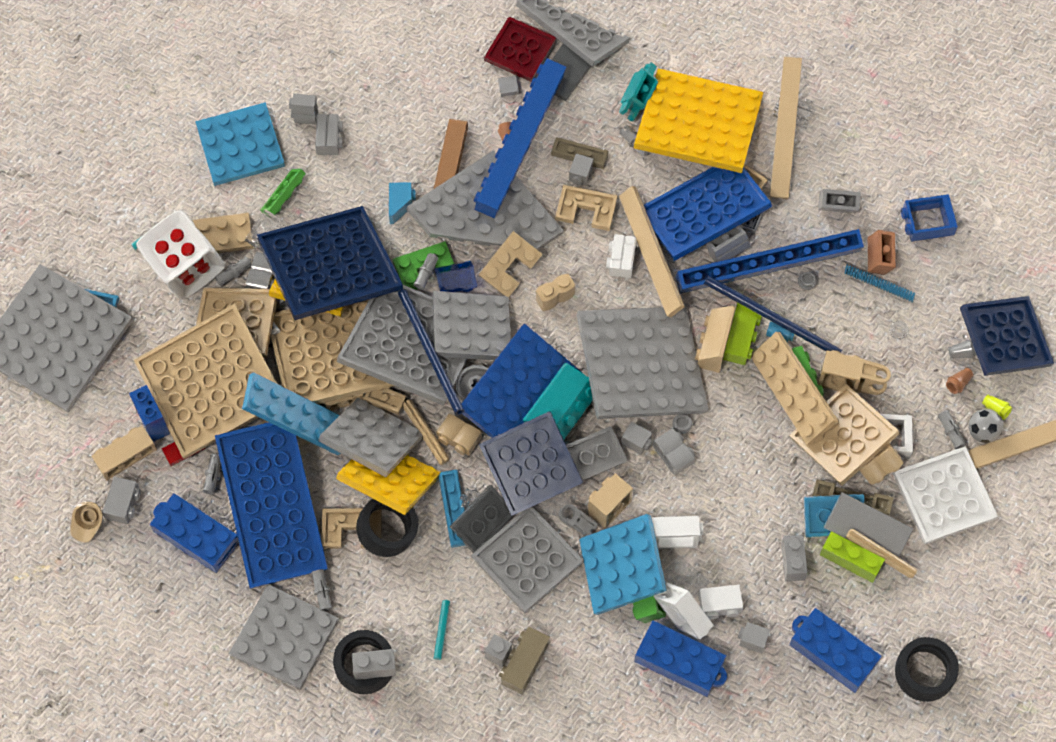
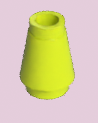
(1001, 407)

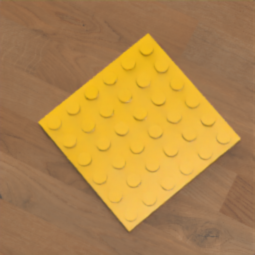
(699, 120)

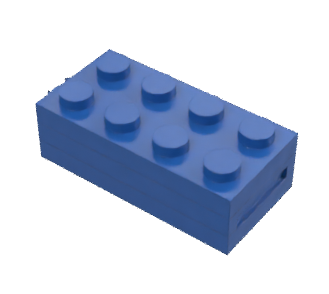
(194, 532)
(833, 649)
(681, 659)

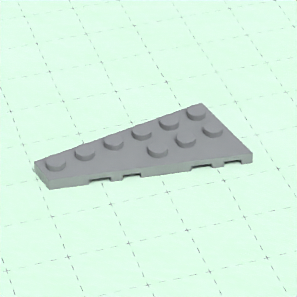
(574, 31)

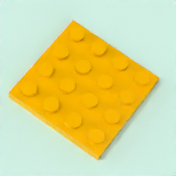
(397, 490)

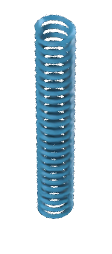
(882, 285)

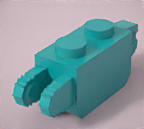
(639, 91)

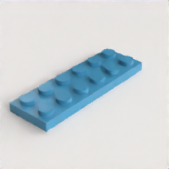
(287, 410)

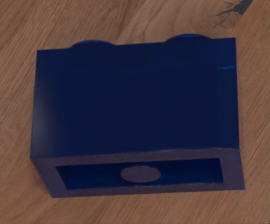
(456, 277)

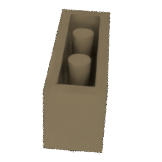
(524, 660)

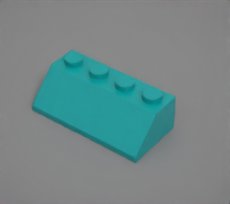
(565, 397)

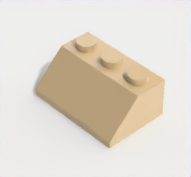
(715, 338)

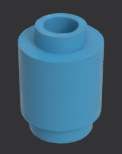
(772, 328)

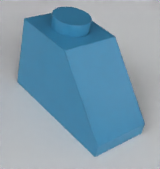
(400, 197)

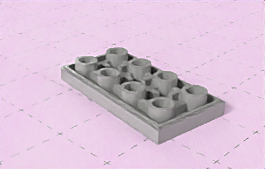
(871, 523)

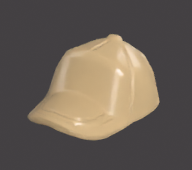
(85, 521)

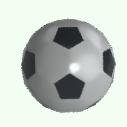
(986, 425)

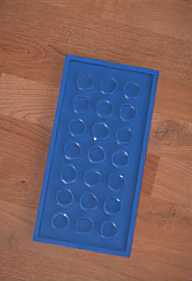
(270, 504)

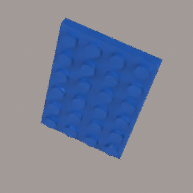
(704, 209)
(513, 383)

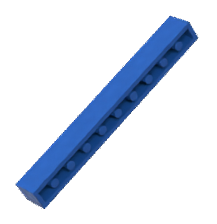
(520, 138)
(770, 260)

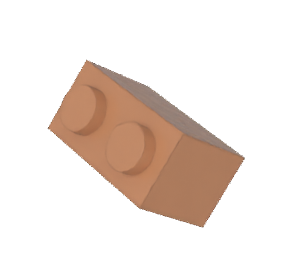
(881, 252)

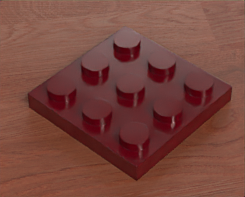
(520, 49)

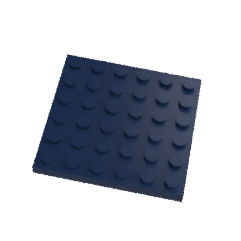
(329, 262)

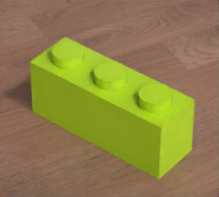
(741, 335)
(852, 557)

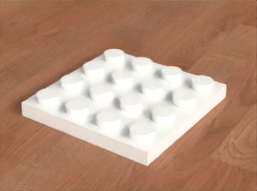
(945, 495)

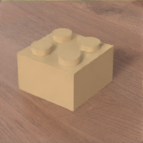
(609, 500)

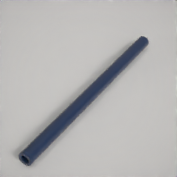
(770, 315)
(431, 353)

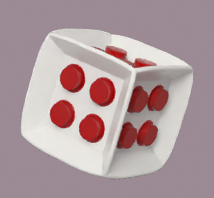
(180, 254)

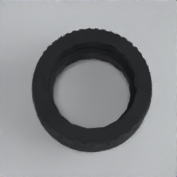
(381, 547)
(350, 641)
(937, 648)

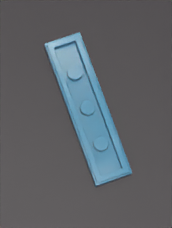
(452, 504)

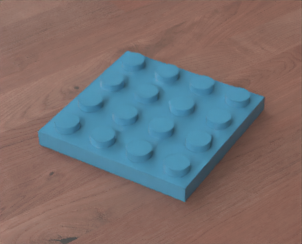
(240, 144)
(622, 564)

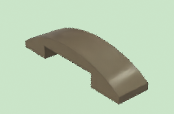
(878, 501)

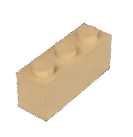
(123, 452)

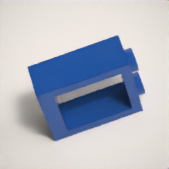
(942, 202)
(149, 413)

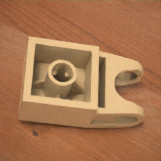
(853, 371)

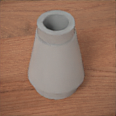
(962, 350)

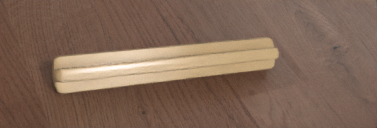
(426, 432)
(890, 558)

